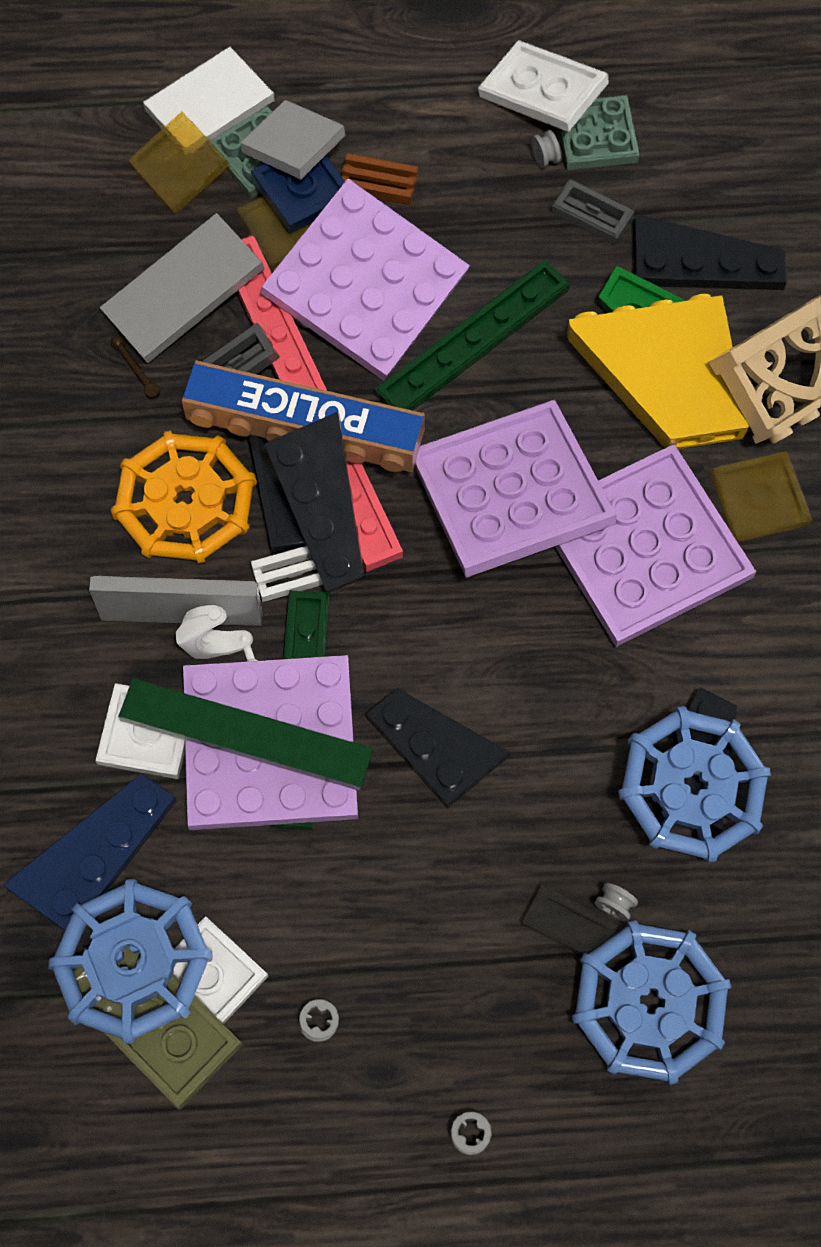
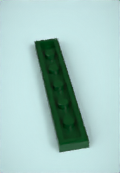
(473, 338)
(306, 639)
(246, 734)

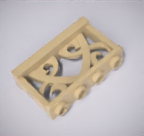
(750, 359)

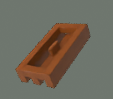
(382, 173)

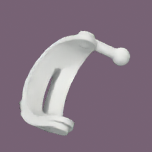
(202, 642)

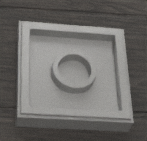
(293, 139)

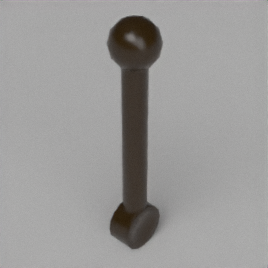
(151, 389)

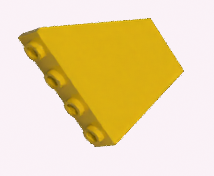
(662, 369)

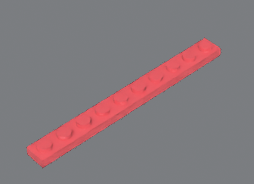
(296, 366)

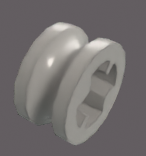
(546, 149)
(616, 902)
(315, 1033)
(481, 1125)

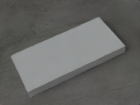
(182, 287)
(169, 599)

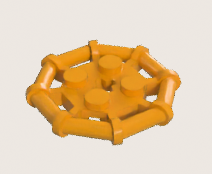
(184, 475)

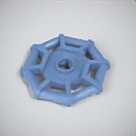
(674, 797)
(152, 970)
(631, 1017)

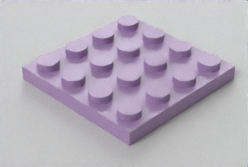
(365, 279)
(512, 488)
(662, 552)
(243, 792)

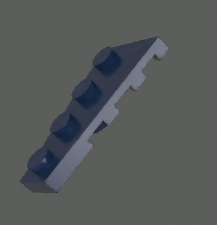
(93, 852)

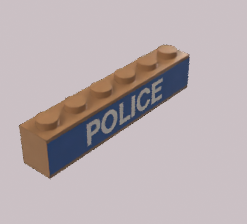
(275, 407)

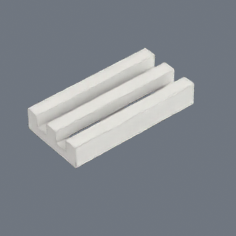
(280, 560)

